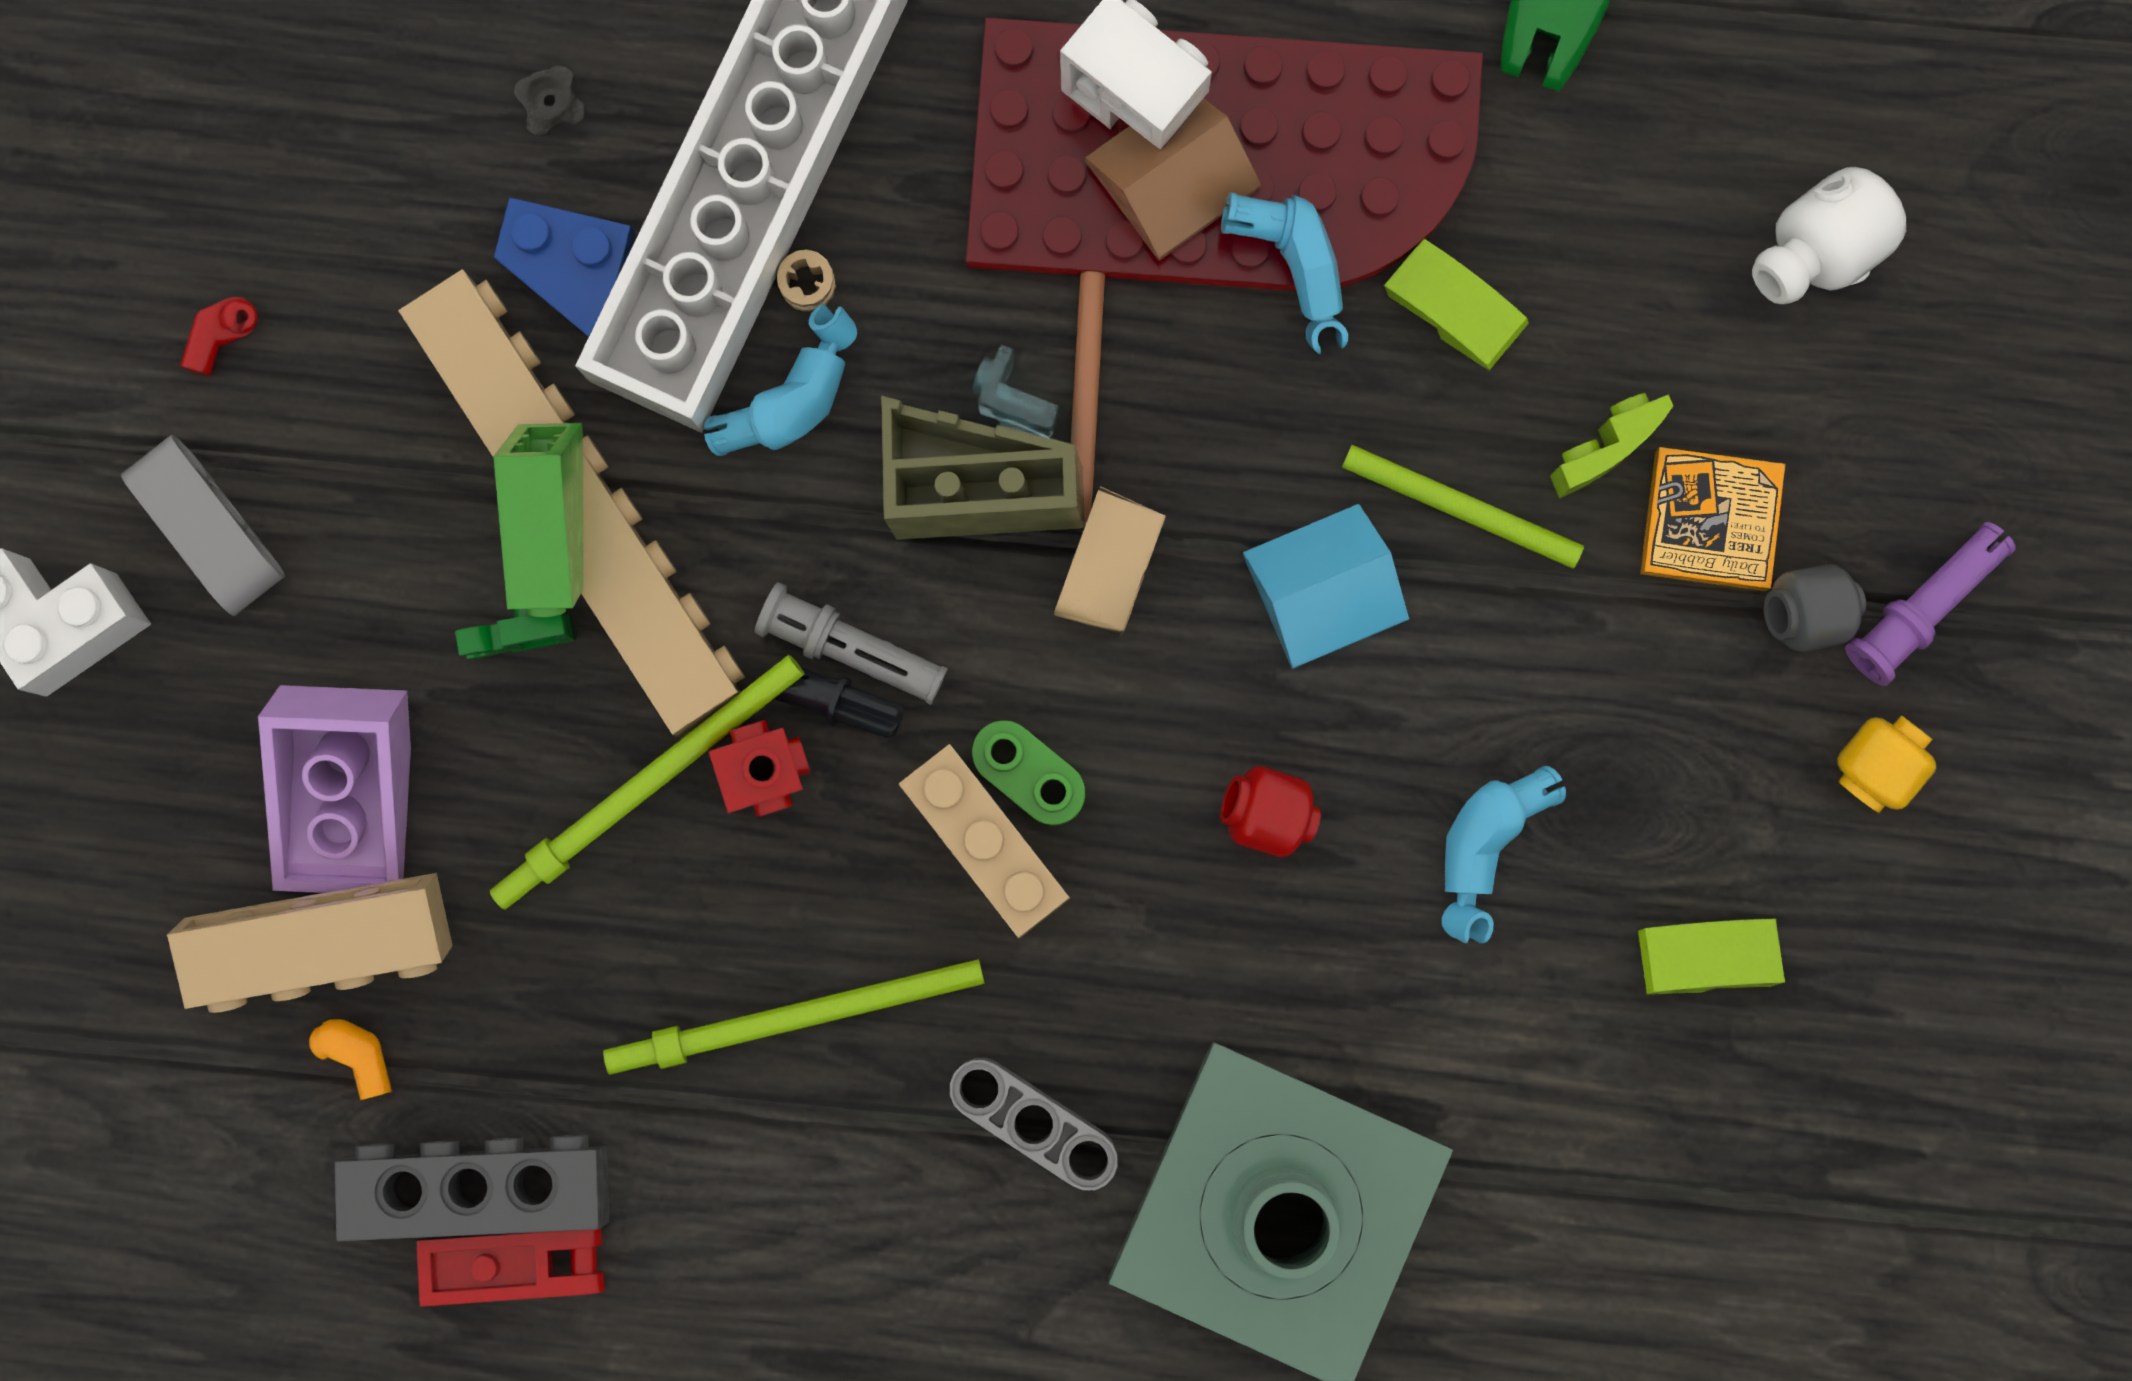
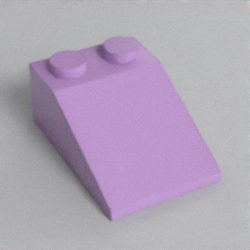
(335, 786)

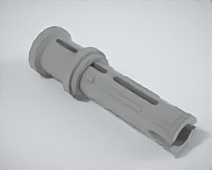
(815, 638)

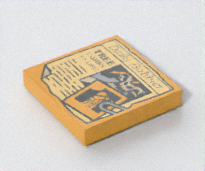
(1712, 519)

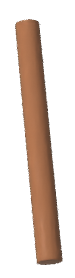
(1087, 376)

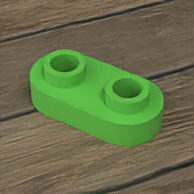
(1028, 772)

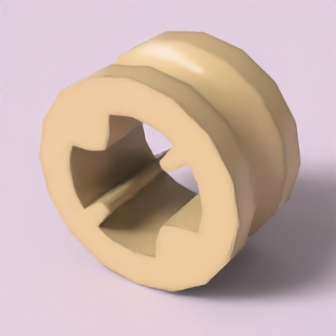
(817, 265)

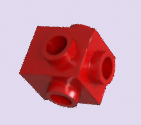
(733, 774)

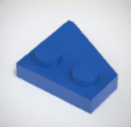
(564, 257)

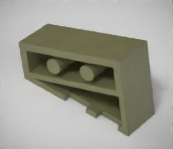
(974, 478)

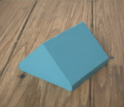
(1327, 585)

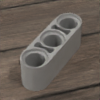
(202, 525)
(1049, 1152)

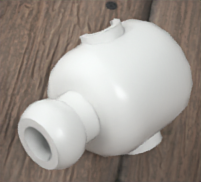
(1831, 236)

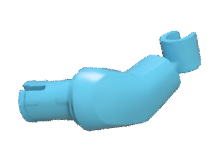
(1305, 247)
(800, 403)
(1476, 838)

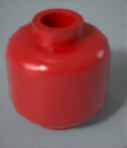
(1270, 811)

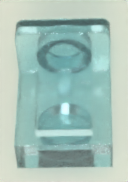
(1009, 405)

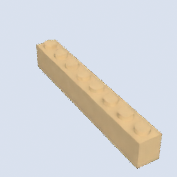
(621, 575)

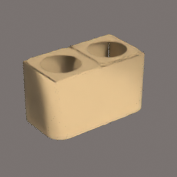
(1109, 563)

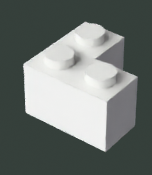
(1133, 71)
(63, 630)

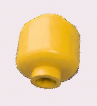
(1886, 763)

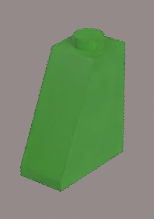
(541, 516)

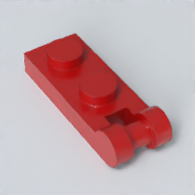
(506, 1267)

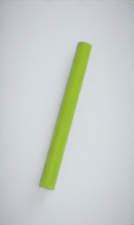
(1463, 506)

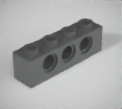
(372, 1211)

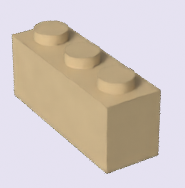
(984, 841)

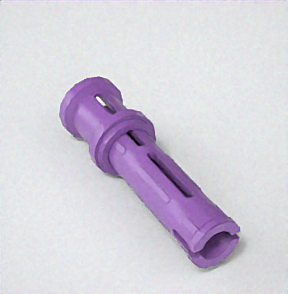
(1911, 622)

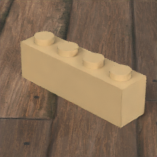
(310, 942)

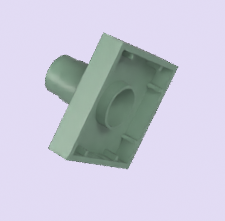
(1230, 1152)

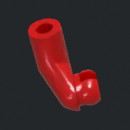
(215, 328)

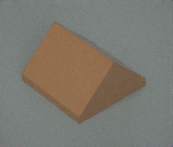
(1183, 185)

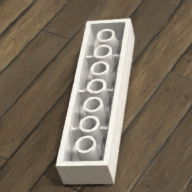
(734, 202)

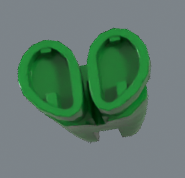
(1566, 20)

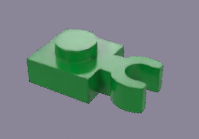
(515, 635)

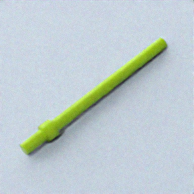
(551, 858)
(672, 1046)

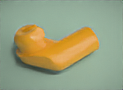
(356, 1049)

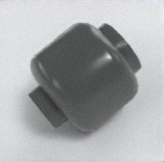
(1814, 607)

